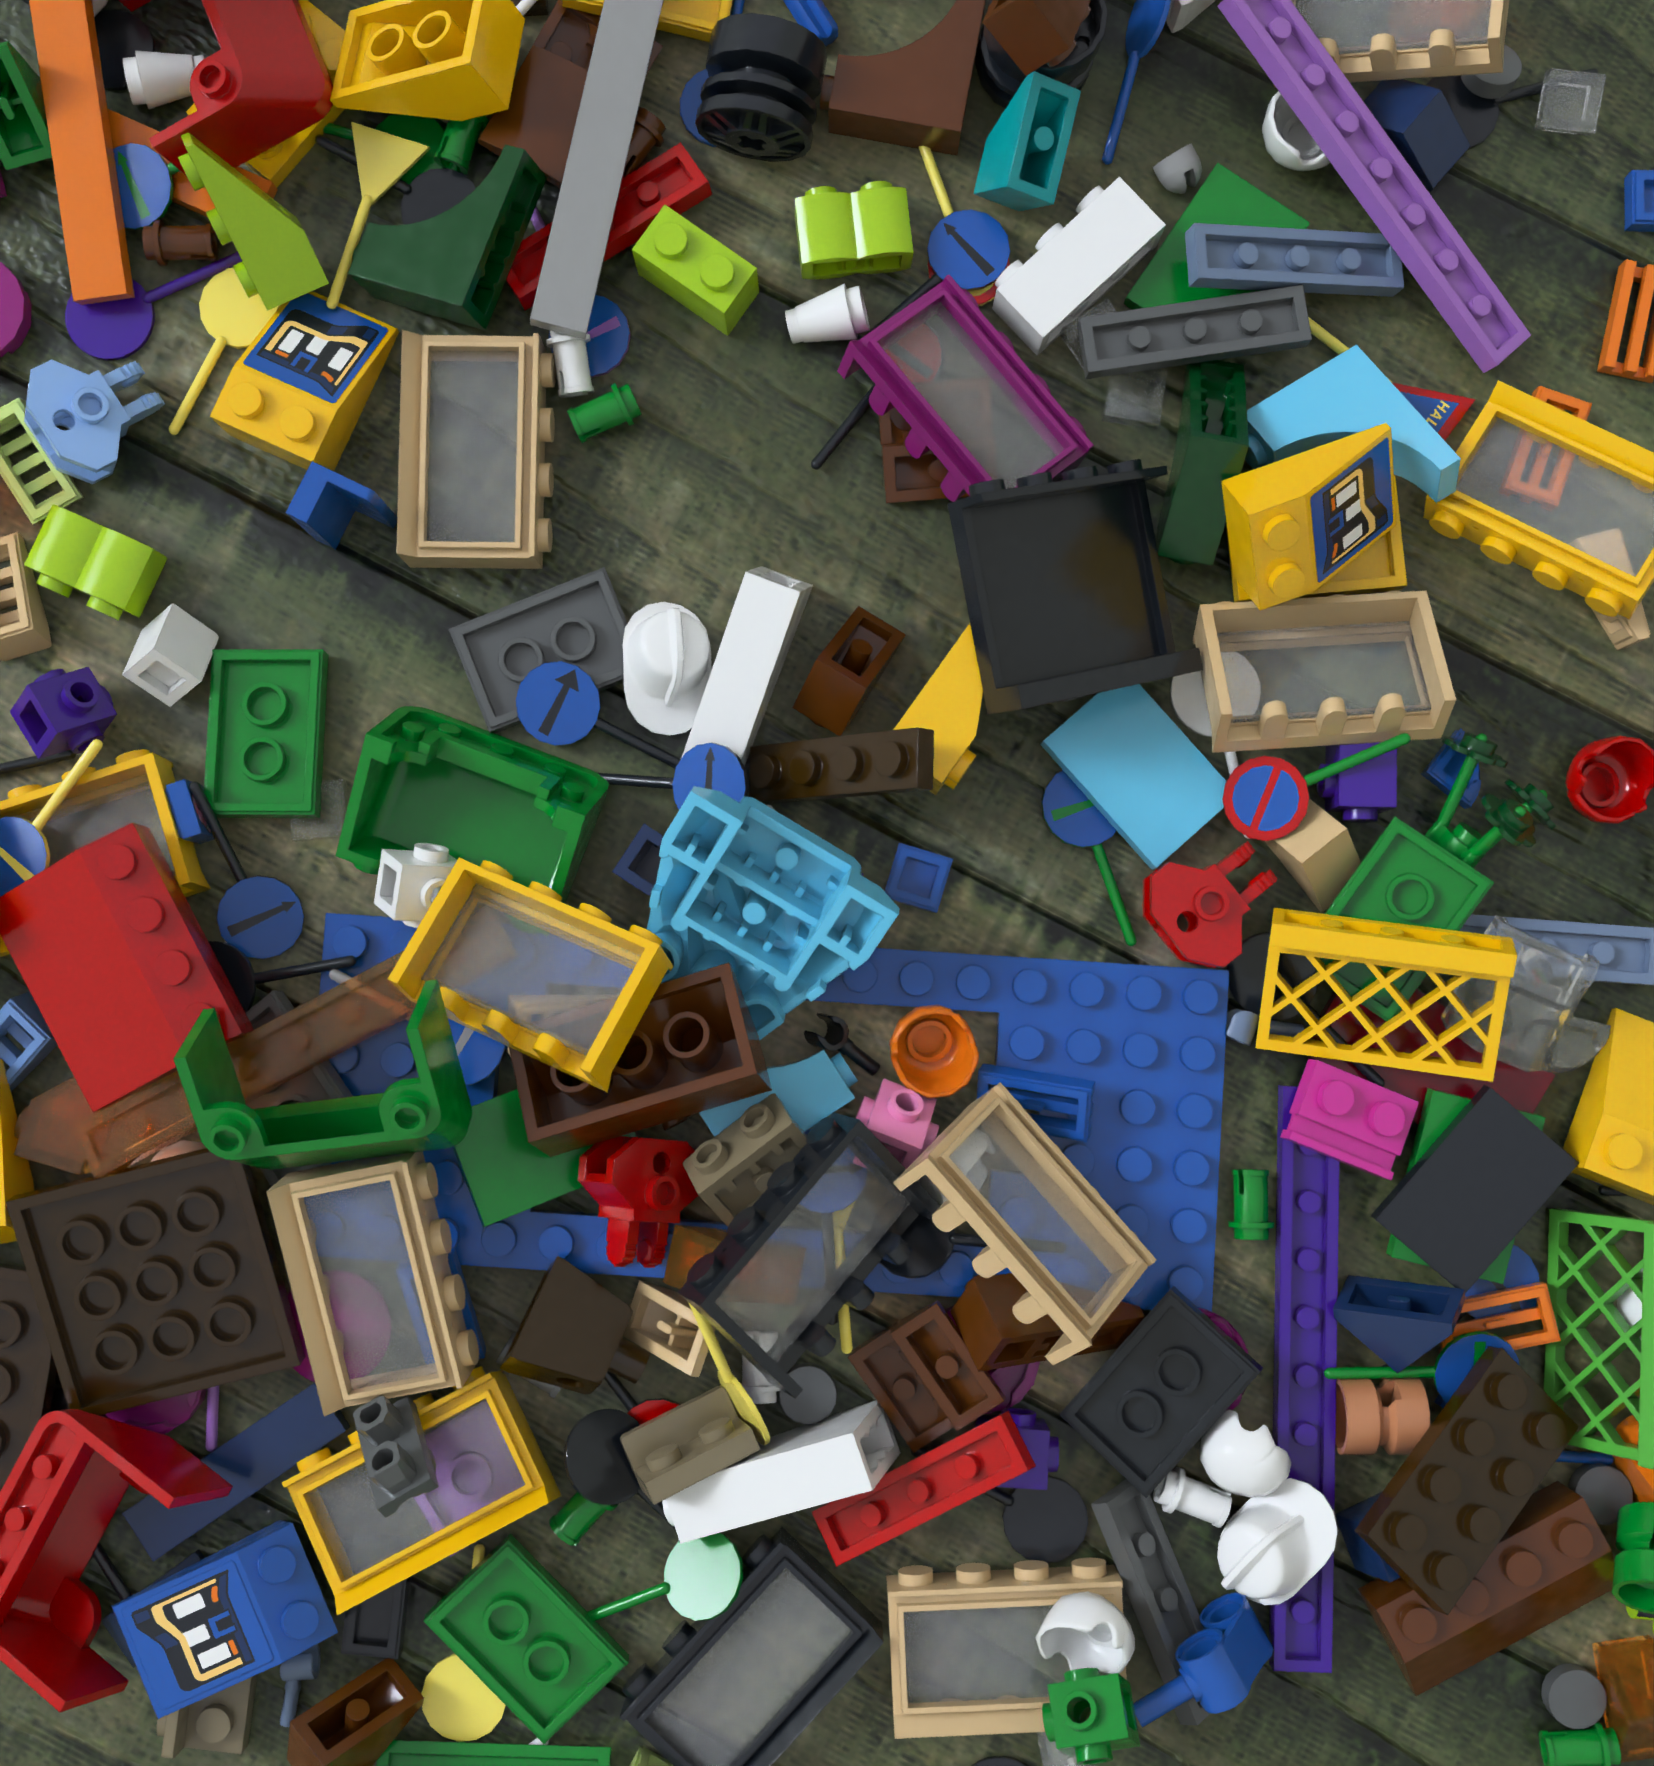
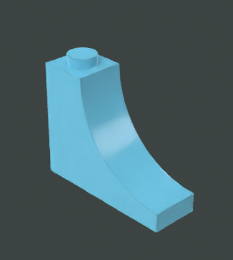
(1343, 400)
(807, 1088)

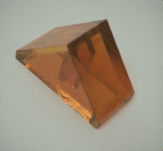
(1627, 1676)

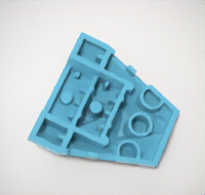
(766, 899)

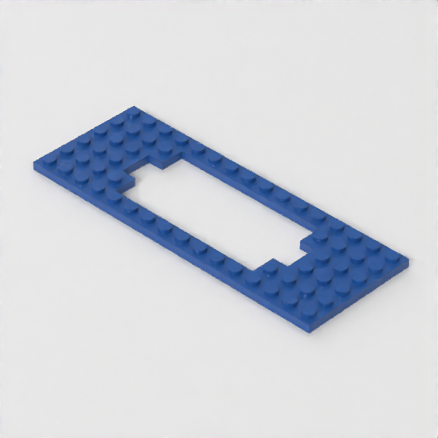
(1136, 1030)

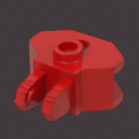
(1208, 905)
(639, 1191)

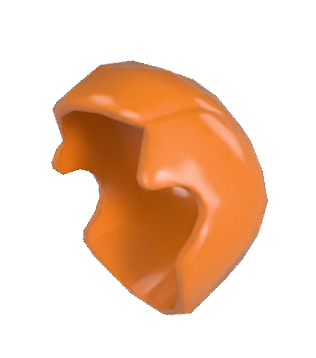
(933, 1051)

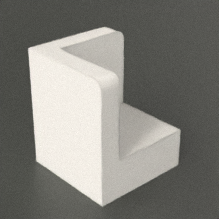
(171, 655)

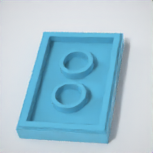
(1138, 771)

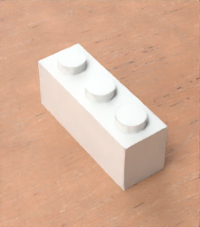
(1076, 264)

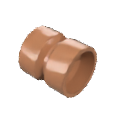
(1380, 1415)

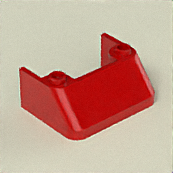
(256, 87)
(49, 1528)

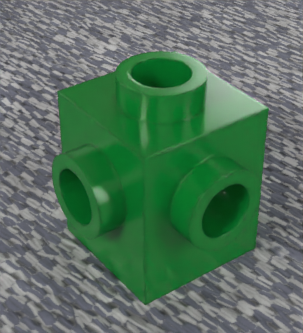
(1111, 1719)

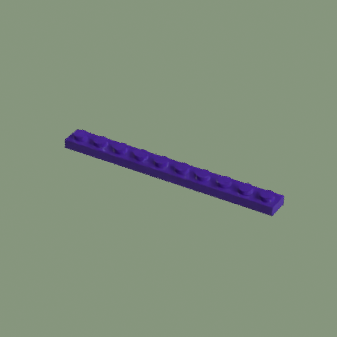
(1302, 1351)

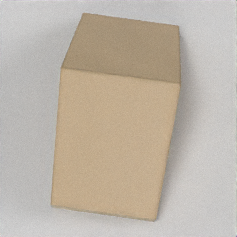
(1318, 855)
(667, 1328)

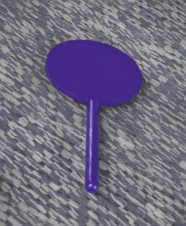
(123, 326)

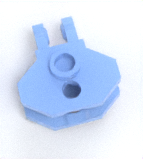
(89, 412)

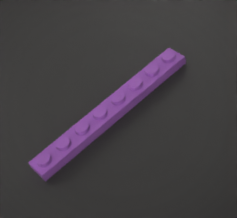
(1378, 177)

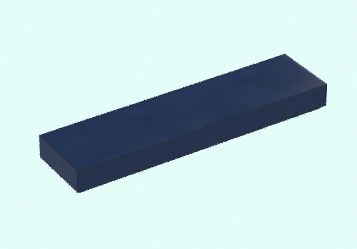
(247, 1463)

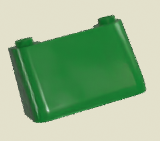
(473, 793)

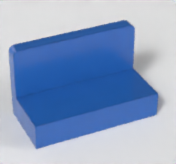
(328, 501)

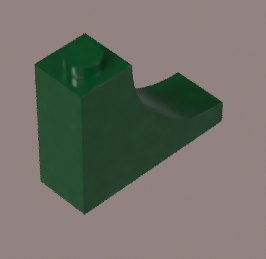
(460, 257)
(1207, 450)

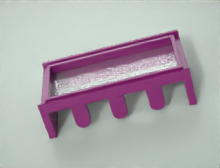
(965, 393)

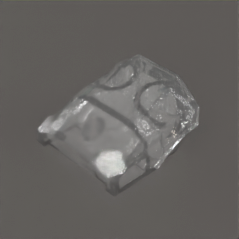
(1539, 998)

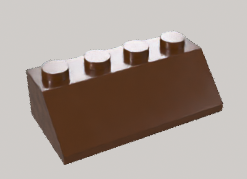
(684, 1057)
(1535, 1575)

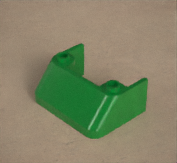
(406, 1118)

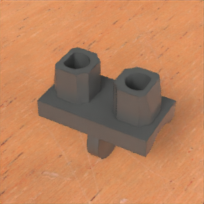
(394, 1452)

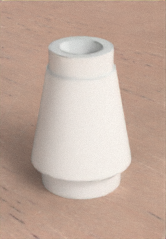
(159, 77)
(829, 317)

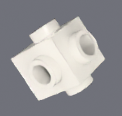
(411, 881)

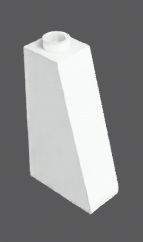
(749, 660)
(789, 1474)

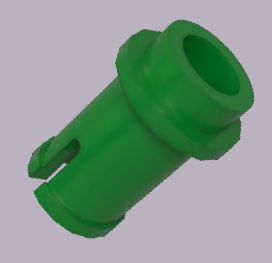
(459, 143)
(604, 412)
(1250, 1205)
(577, 1518)
(1580, 1747)

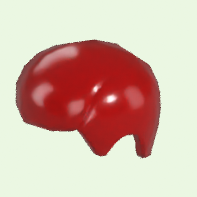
(1611, 779)

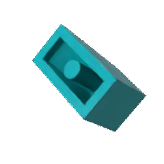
(1028, 145)

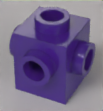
(63, 712)

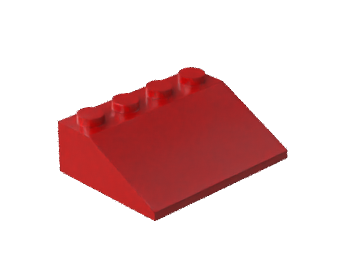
(116, 963)

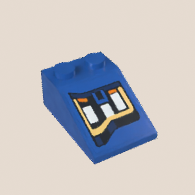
(225, 1618)

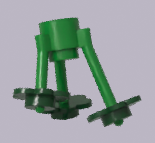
(1506, 815)

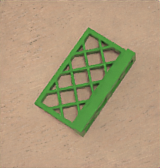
(1558, 1371)

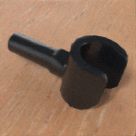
(837, 1039)

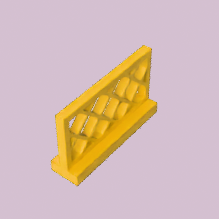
(1396, 946)

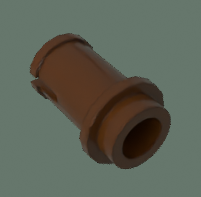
(646, 135)
(179, 242)

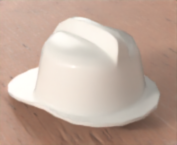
(665, 667)
(1277, 1542)

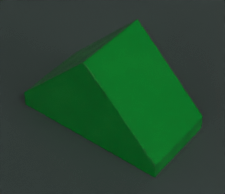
(22, 112)

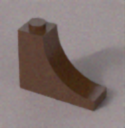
(911, 92)

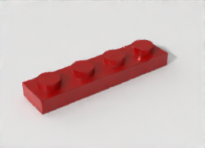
(665, 180)
(925, 1488)

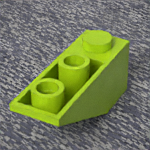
(268, 237)

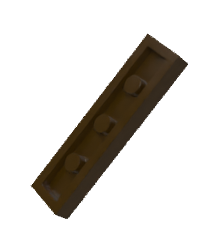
(843, 766)

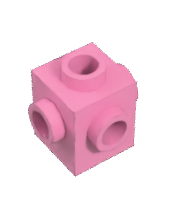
(900, 1119)

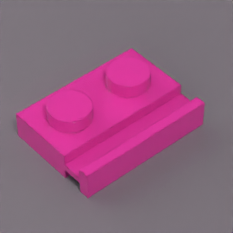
(1349, 1119)

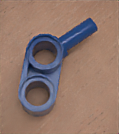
(1215, 1662)

